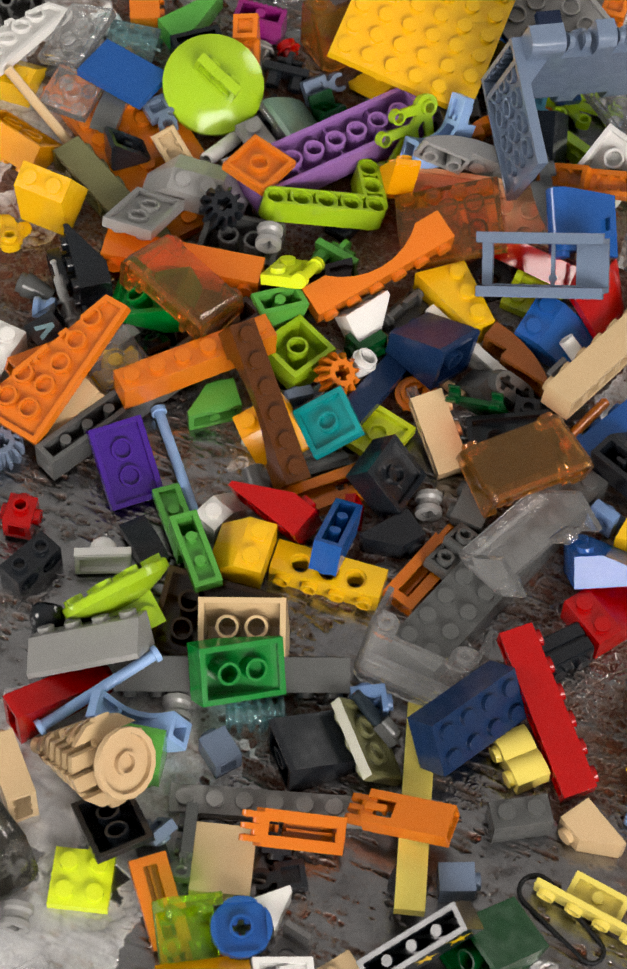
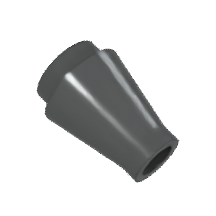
(30, 286)

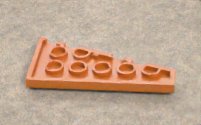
(51, 375)

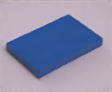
(122, 74)

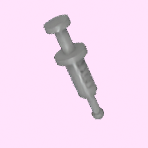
(62, 292)

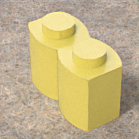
(520, 760)

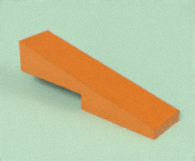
(590, 179)

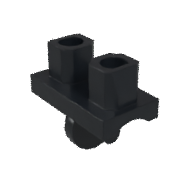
(287, 69)

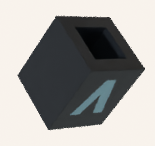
(45, 325)

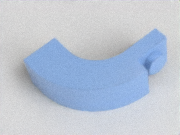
(455, 124)
(176, 726)

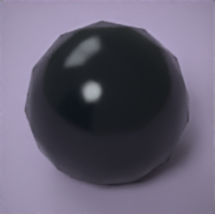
(46, 613)

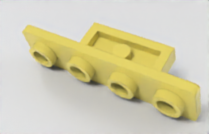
(590, 900)

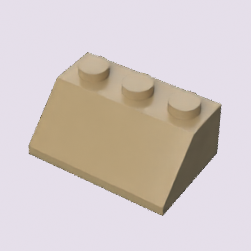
(243, 618)

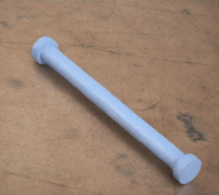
(159, 413)
(107, 684)

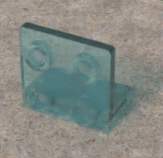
(136, 38)

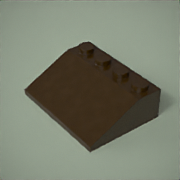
(180, 609)

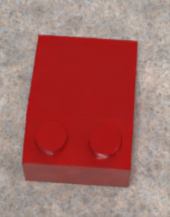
(295, 516)
(601, 616)

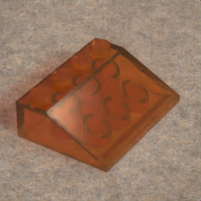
(464, 207)

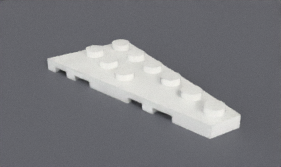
(24, 34)

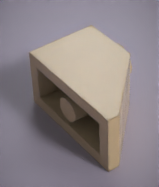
(590, 831)

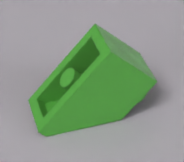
(280, 304)
(215, 405)

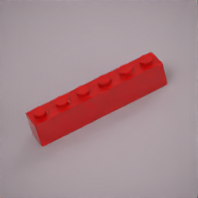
(547, 713)

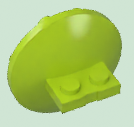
(212, 84)
(128, 590)

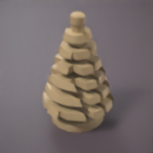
(100, 758)

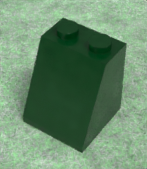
(505, 943)

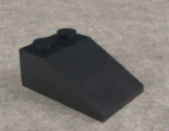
(112, 830)

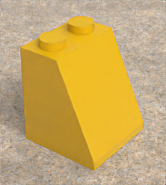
(48, 197)

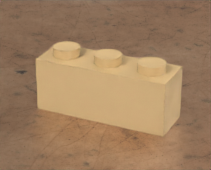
(438, 432)

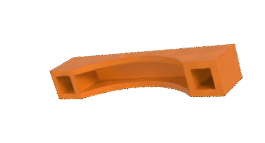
(333, 293)

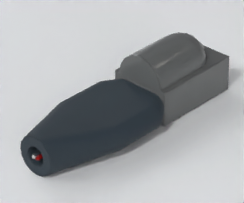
(384, 726)

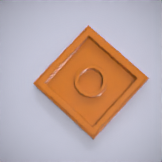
(258, 164)

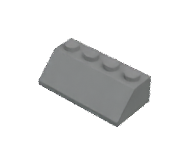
(88, 643)

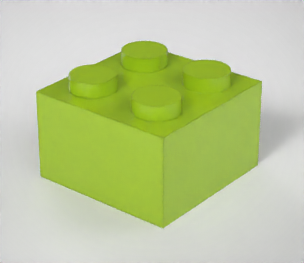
(298, 352)

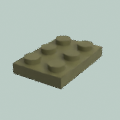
(372, 756)

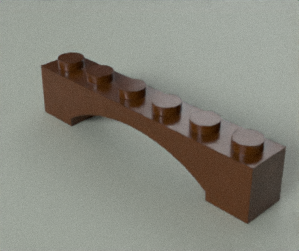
(283, 452)

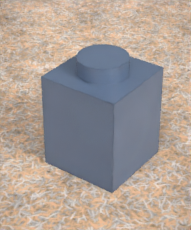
(219, 751)
(457, 881)

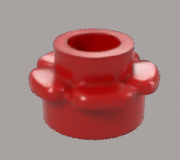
(286, 46)

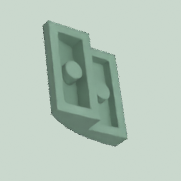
(289, 114)

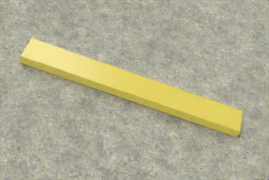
(412, 855)

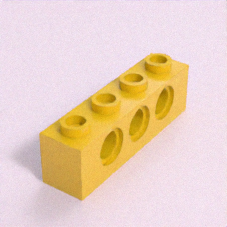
(369, 577)

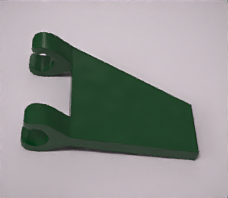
(477, 406)

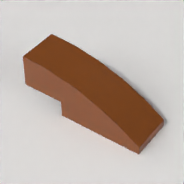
(514, 356)

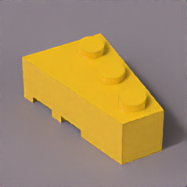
(453, 292)

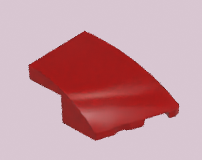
(598, 313)

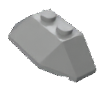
(189, 180)

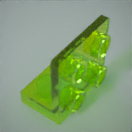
(184, 927)

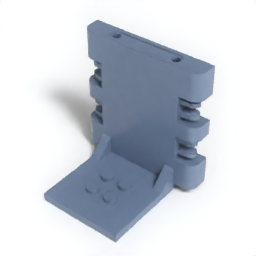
(542, 66)

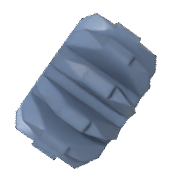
(10, 448)

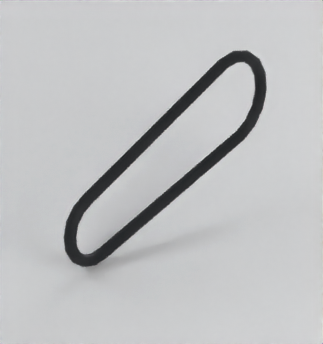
(564, 941)

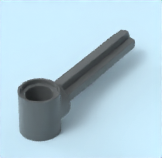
(258, 474)

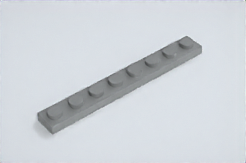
(228, 802)

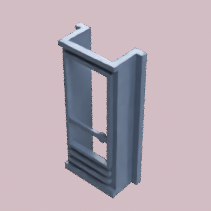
(591, 265)

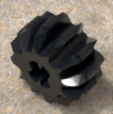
(225, 217)

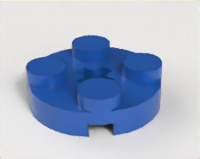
(230, 942)

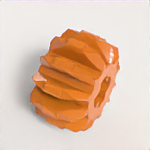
(338, 364)

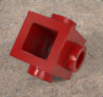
(20, 515)

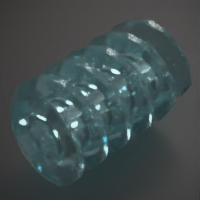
(253, 714)

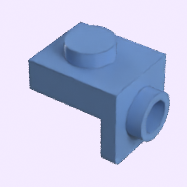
(377, 695)

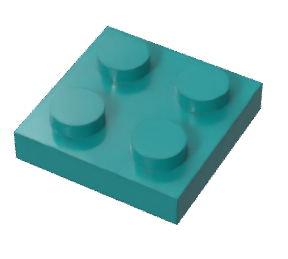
(328, 422)

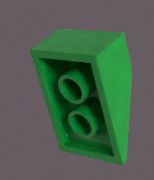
(145, 311)
(236, 669)

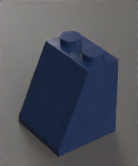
(433, 348)

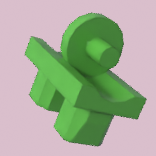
(335, 252)

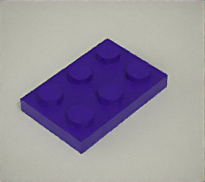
(125, 462)

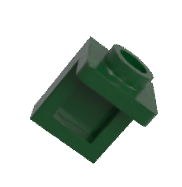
(324, 105)
(376, 342)

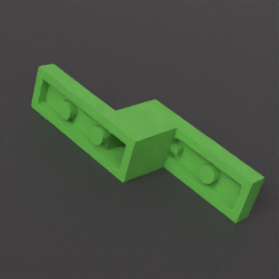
(187, 537)

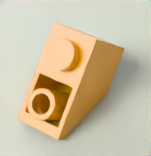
(400, 175)

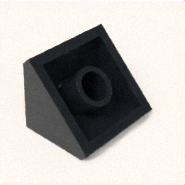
(555, 133)

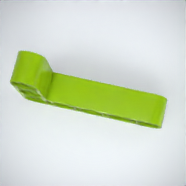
(354, 210)

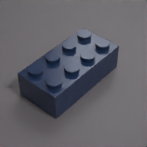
(467, 718)

